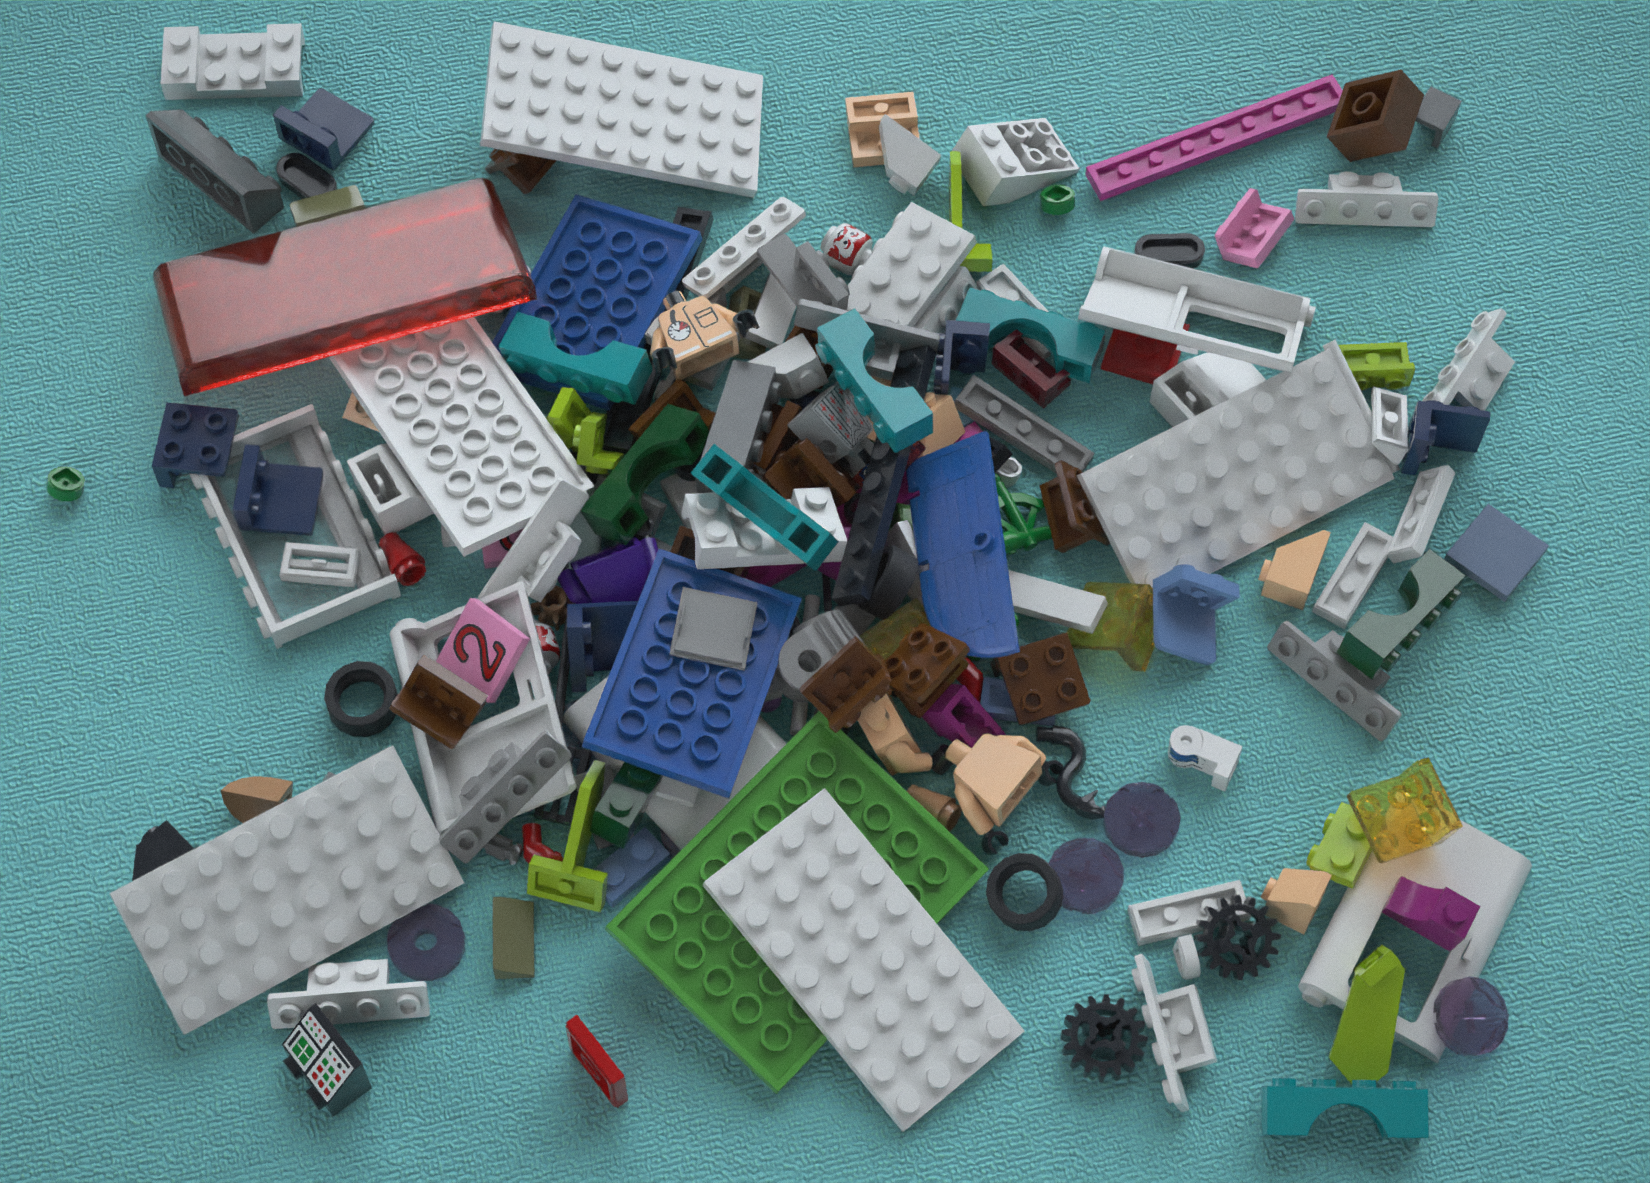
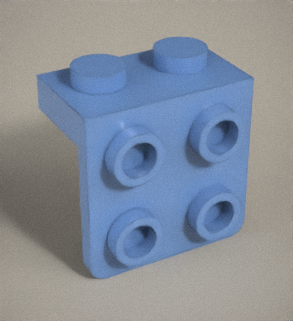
(1186, 611)

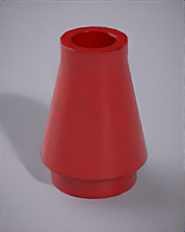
(402, 559)

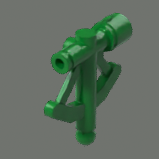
(1020, 533)

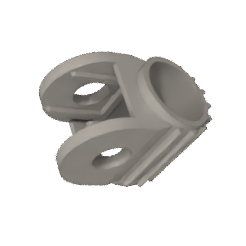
(815, 644)

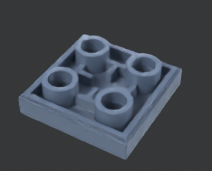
(1496, 552)

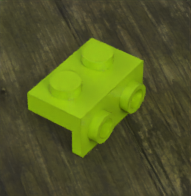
(1379, 364)
(590, 440)
(1342, 849)

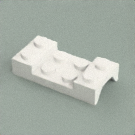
(232, 63)
(731, 540)

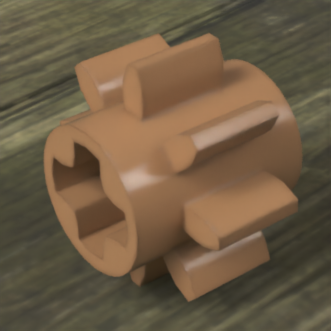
(553, 615)

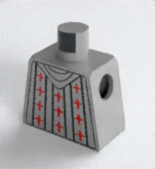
(835, 427)

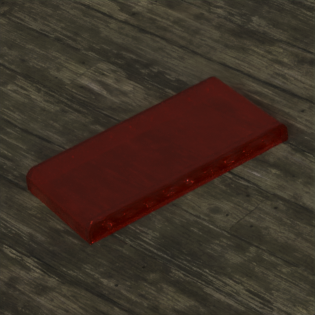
(340, 284)

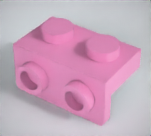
(1252, 230)

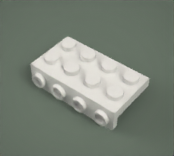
(909, 266)

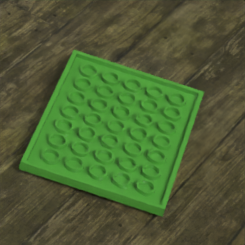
(702, 955)

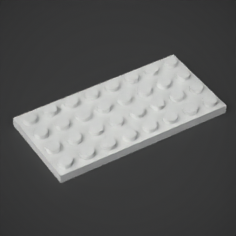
(622, 110)
(461, 429)
(1237, 474)
(286, 889)
(863, 959)

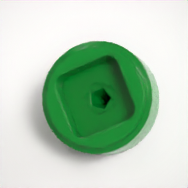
(1057, 199)
(65, 483)

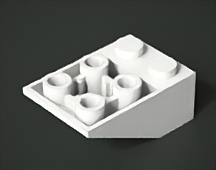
(1012, 159)
(1200, 385)
(388, 489)

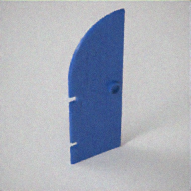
(963, 543)

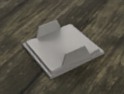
(713, 628)

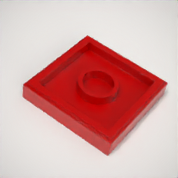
(1139, 356)
(596, 1062)

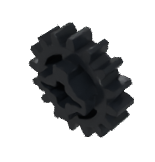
(1252, 931)
(1094, 1025)

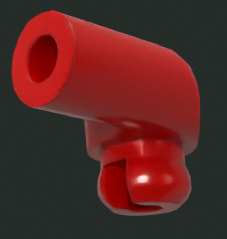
(972, 679)
(533, 844)

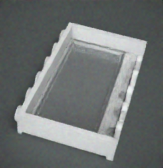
(286, 606)

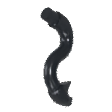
(1085, 805)

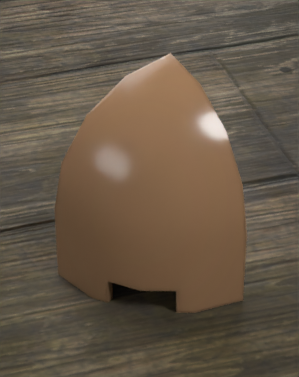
(255, 795)

